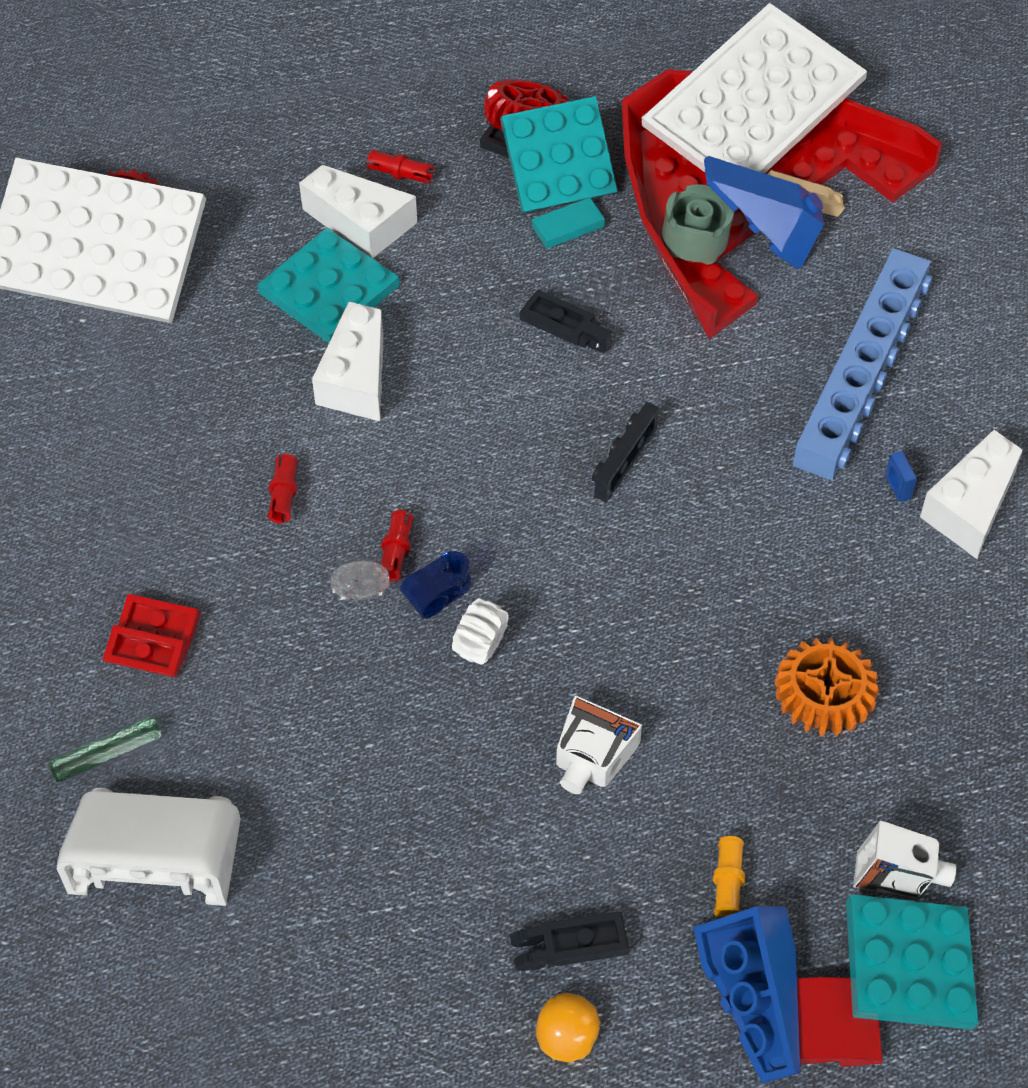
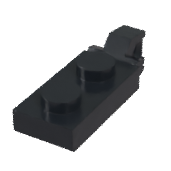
(565, 321)

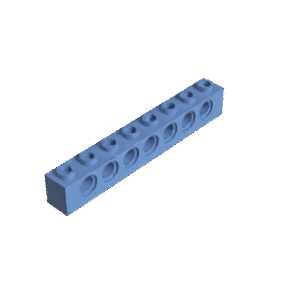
(862, 365)

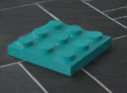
(558, 154)
(323, 280)
(911, 962)

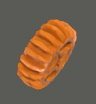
(804, 690)

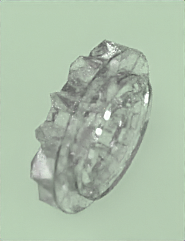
(372, 575)

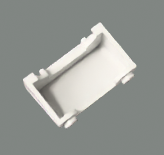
(151, 843)

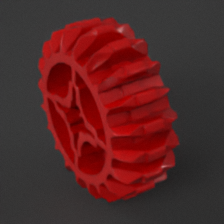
(518, 96)

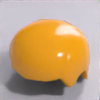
(567, 1027)

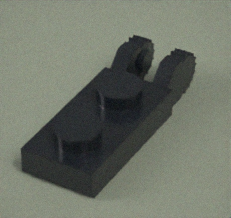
(572, 941)

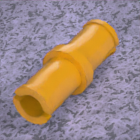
(729, 876)

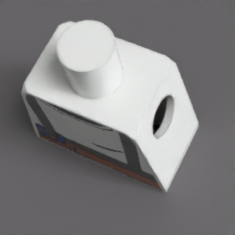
(594, 745)
(900, 862)

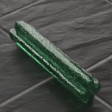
(104, 749)

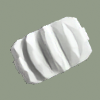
(480, 631)

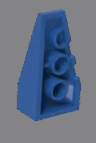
(772, 205)
(755, 972)

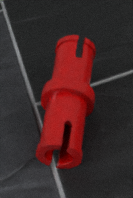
(400, 166)
(282, 488)
(396, 543)

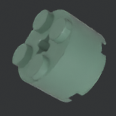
(696, 224)

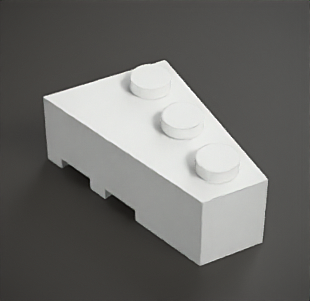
(357, 208)
(352, 364)
(972, 493)

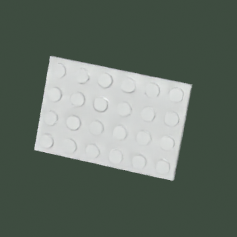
(755, 94)
(96, 239)

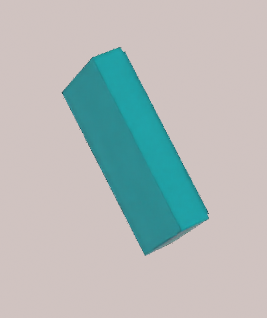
(568, 223)

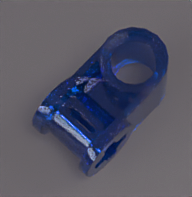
(437, 585)

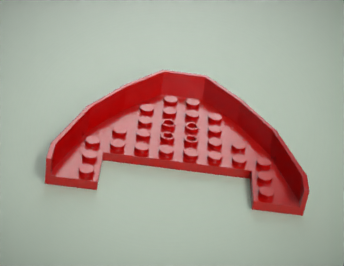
(867, 142)

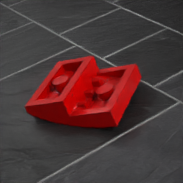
(152, 636)
(829, 1028)

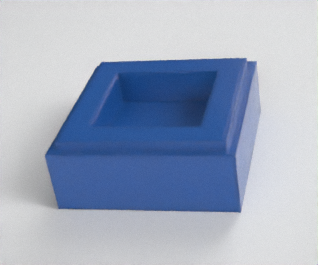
(900, 476)

